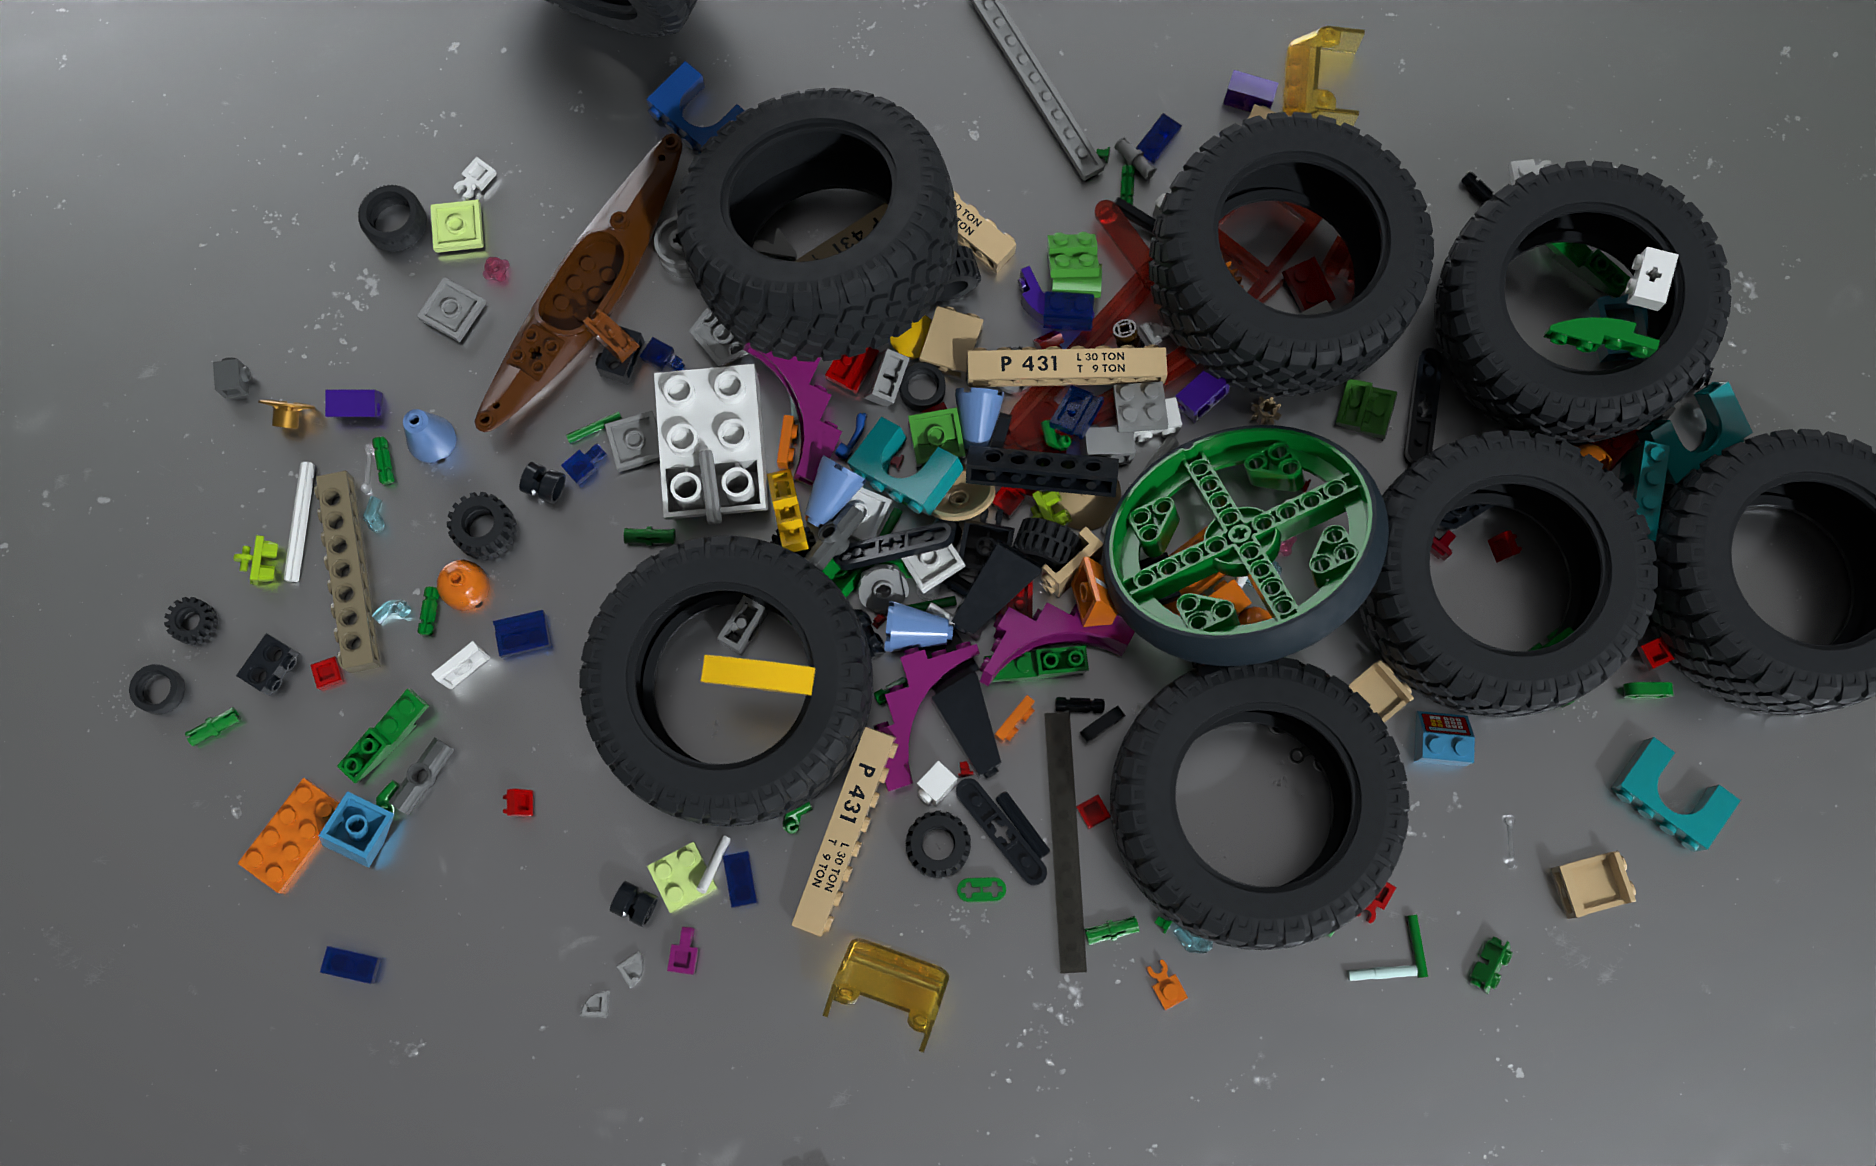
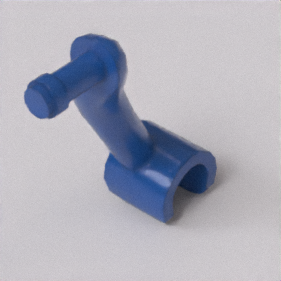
(844, 451)

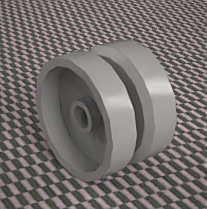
(669, 249)

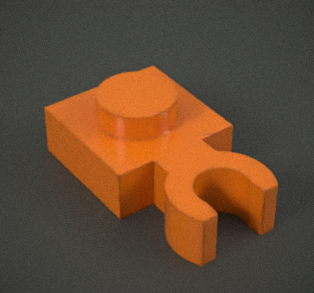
(1168, 989)

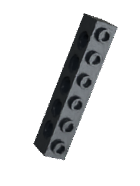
(1042, 471)

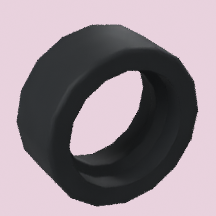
(927, 369)
(138, 683)

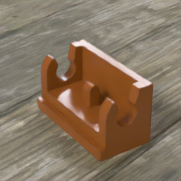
(611, 335)

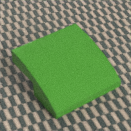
(1079, 285)
(1366, 408)

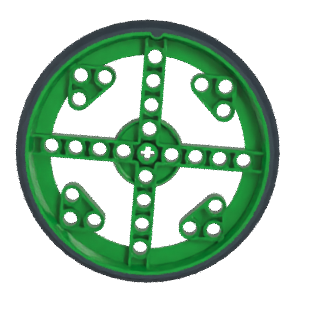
(1245, 544)

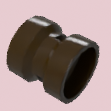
(1126, 333)

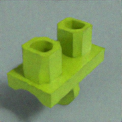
(1045, 501)
(262, 549)

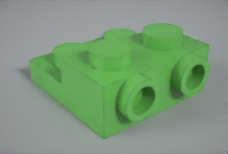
(1072, 255)
(933, 431)

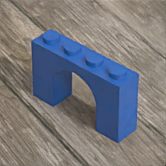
(671, 100)

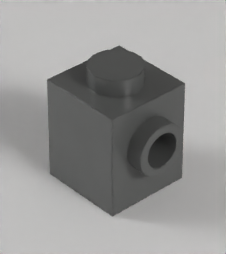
(231, 377)

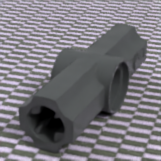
(834, 536)
(411, 790)

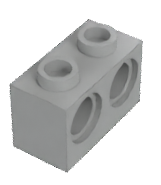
(886, 377)

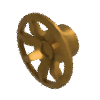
(285, 413)

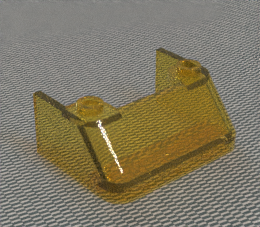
(1302, 73)
(892, 980)

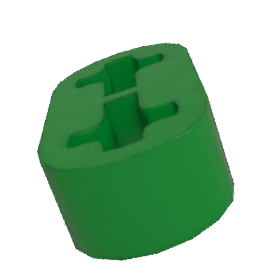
(1648, 690)
(981, 883)

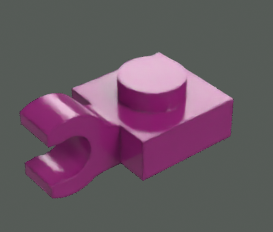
(683, 956)

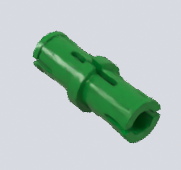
(650, 536)
(213, 726)
(1111, 930)

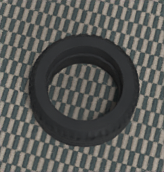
(382, 198)

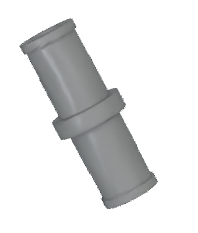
(1135, 158)

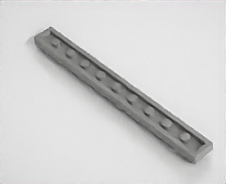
(1039, 87)

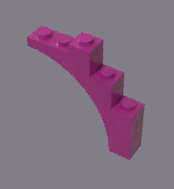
(810, 402)
(1049, 626)
(904, 702)

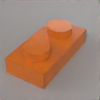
(789, 432)
(1022, 712)

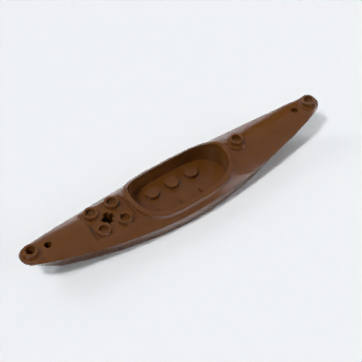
(587, 279)

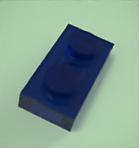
(1159, 138)
(740, 879)
(350, 965)

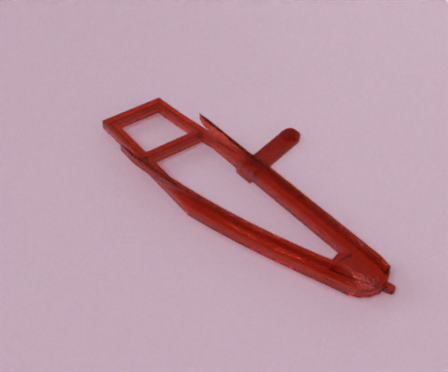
(1039, 401)

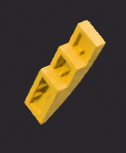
(787, 510)
(758, 674)

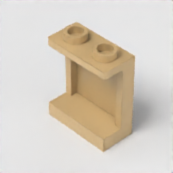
(950, 340)
(1061, 581)
(1382, 690)
(1593, 884)

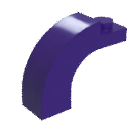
(1032, 295)

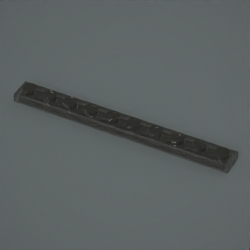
(1065, 843)

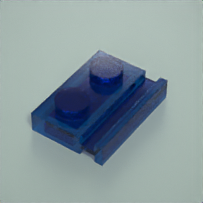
(1068, 311)
(1076, 412)
(522, 633)

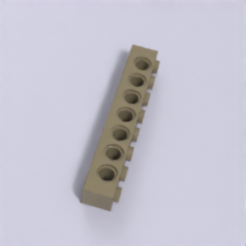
(367, 654)

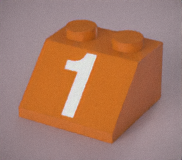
(1092, 594)

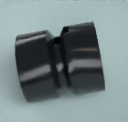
(545, 483)
(635, 904)

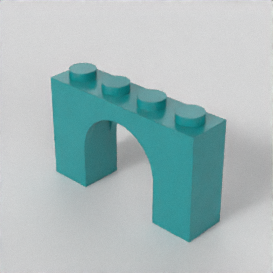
(1724, 428)
(1646, 470)
(920, 491)
(1639, 787)

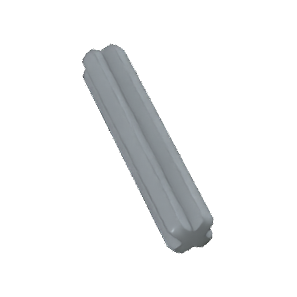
(710, 487)

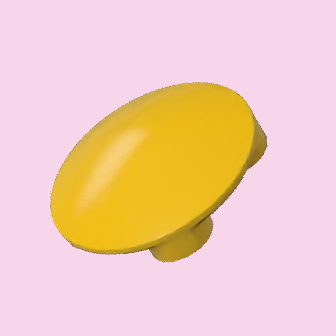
(913, 340)

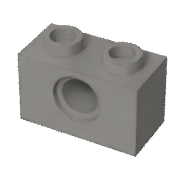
(742, 625)

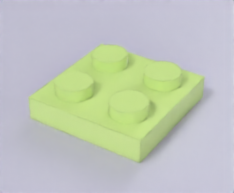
(457, 226)
(679, 876)

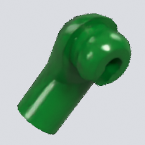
(1053, 439)
(386, 794)
(792, 819)

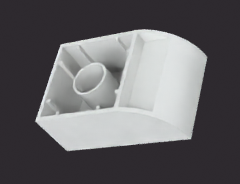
(717, 413)

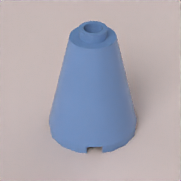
(978, 414)
(428, 435)
(831, 491)
(914, 628)

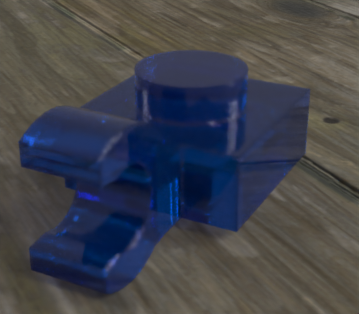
(660, 354)
(581, 465)

